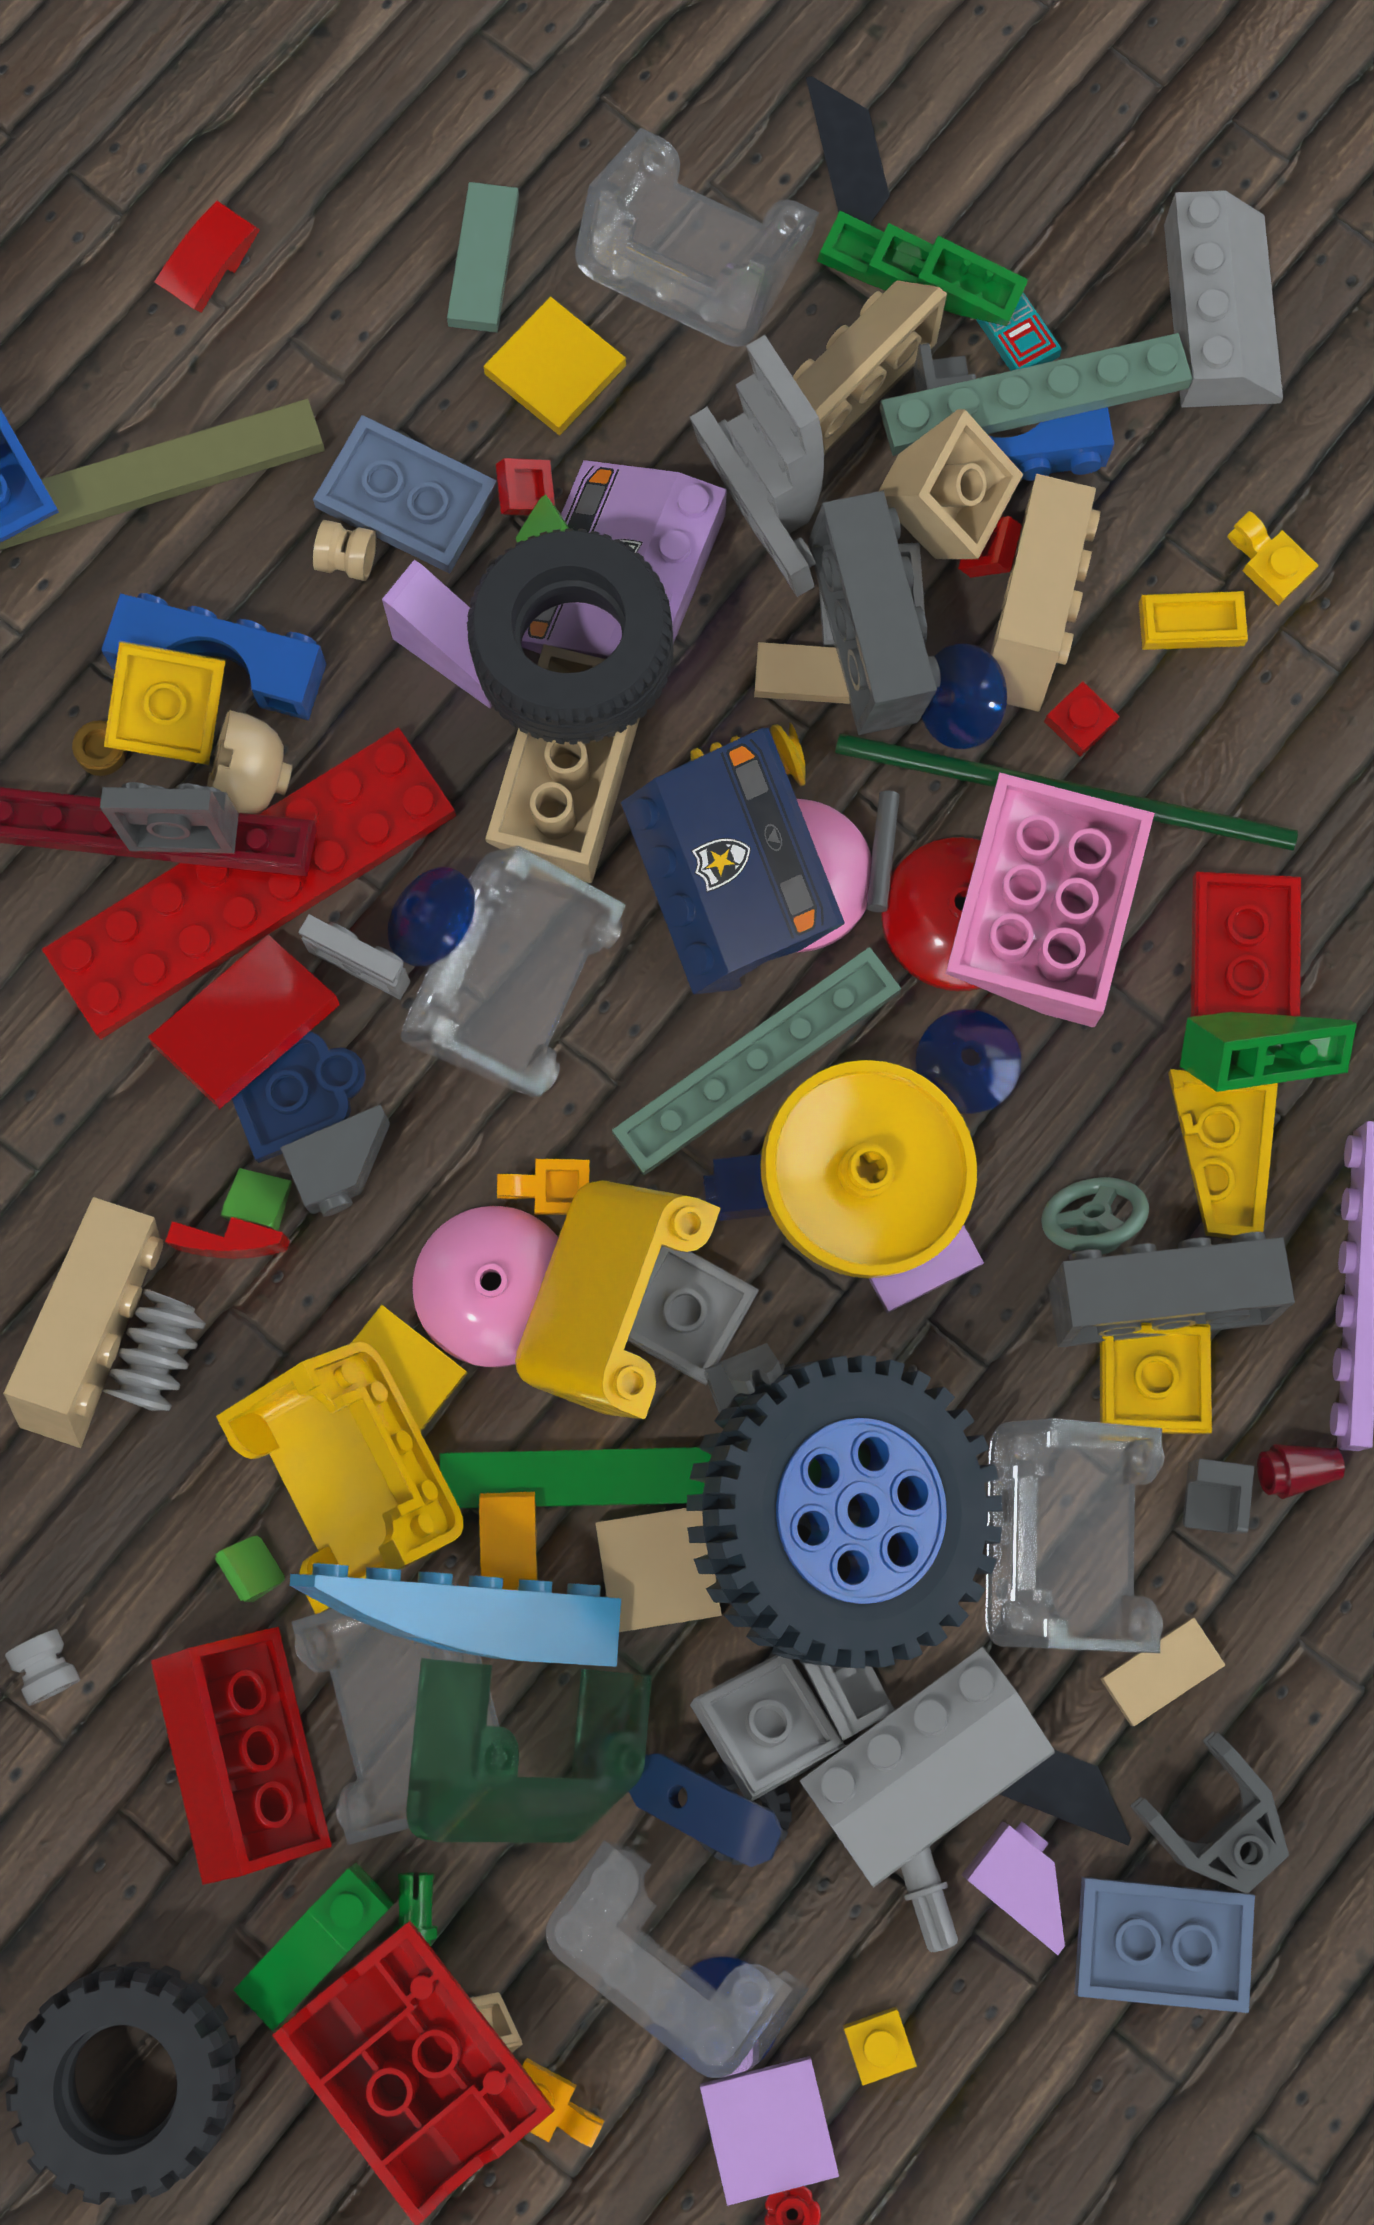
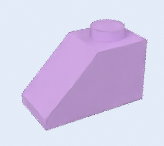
(1020, 1881)

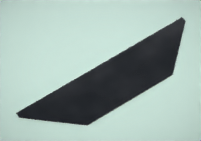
(849, 152)
(1072, 1793)

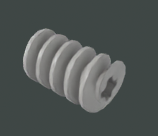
(155, 1352)

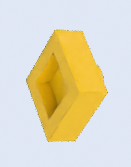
(879, 2046)

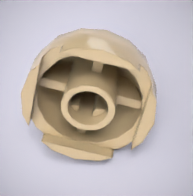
(249, 763)

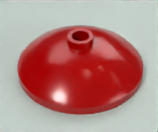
(922, 909)

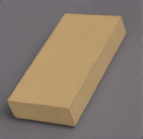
(799, 673)
(1155, 1679)

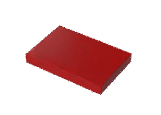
(1245, 944)
(244, 1021)

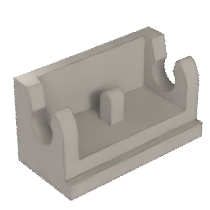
(850, 1697)

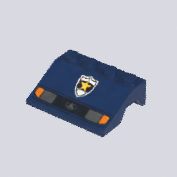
(732, 862)

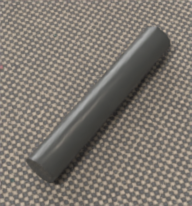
(883, 851)

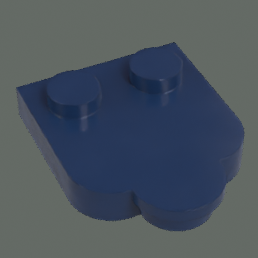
(298, 1095)

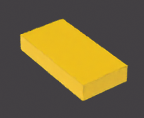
(1193, 620)

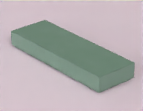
(483, 257)

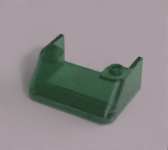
(467, 1772)

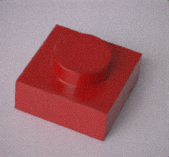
(523, 484)
(998, 552)
(1081, 719)

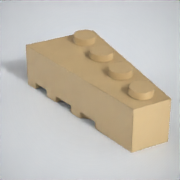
(1041, 587)
(83, 1322)

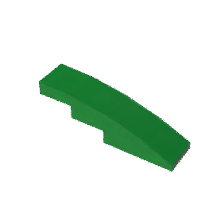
(880, 258)

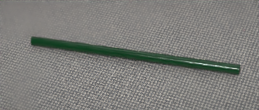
(988, 775)

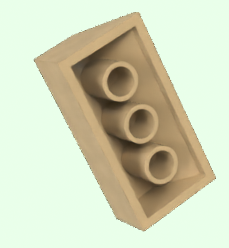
(870, 355)
(561, 795)

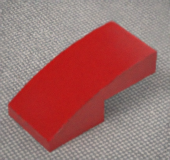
(204, 255)
(240, 1240)

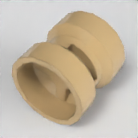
(344, 550)

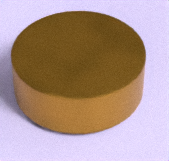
(91, 753)

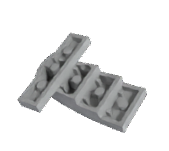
(776, 460)

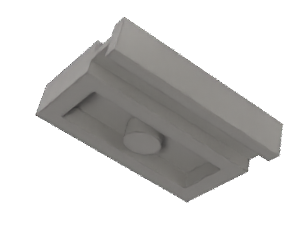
(345, 951)

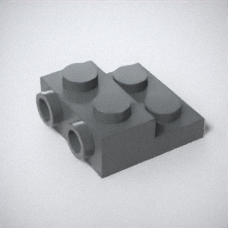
(171, 819)

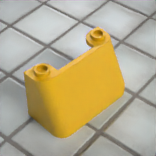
(595, 1290)
(349, 1461)

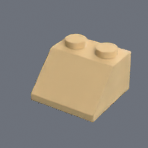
(951, 487)

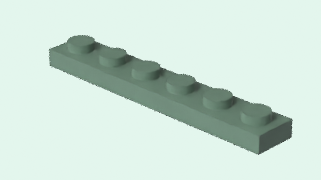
(1043, 390)
(756, 1061)

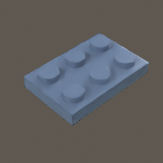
(405, 493)
(1164, 1944)

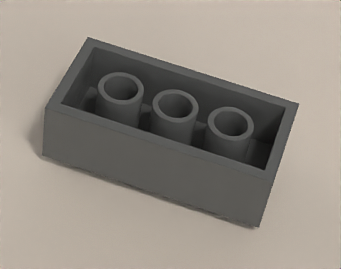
(873, 612)
(1171, 1289)

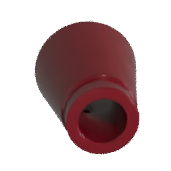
(1296, 1469)

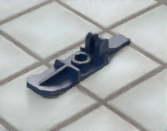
(711, 1811)

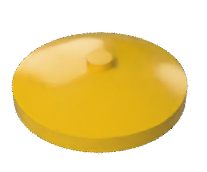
(868, 1169)

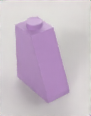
(433, 626)

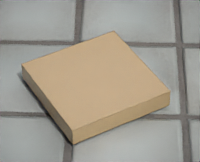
(654, 1569)

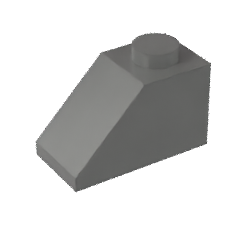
(336, 1160)

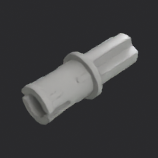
(929, 1901)

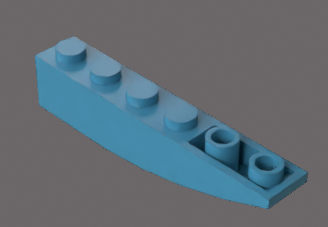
(477, 1618)

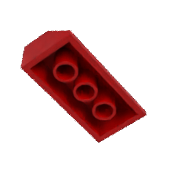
(240, 1755)

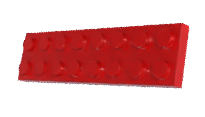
(207, 914)

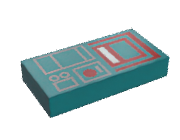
(1025, 338)

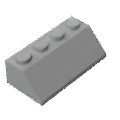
(1222, 300)
(927, 1766)

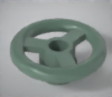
(1094, 1220)

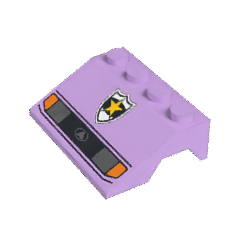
(656, 513)

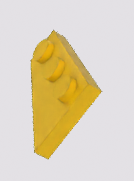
(1227, 1151)

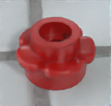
(797, 2198)

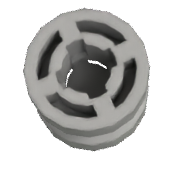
(44, 1671)

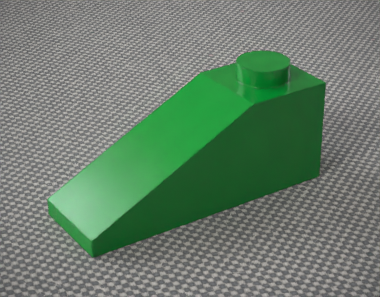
(1264, 1049)
(314, 1946)

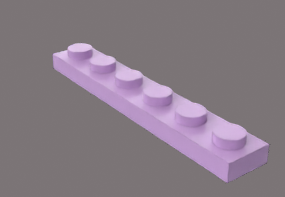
(1354, 1363)

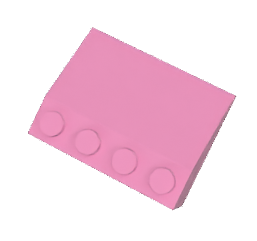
(1050, 898)

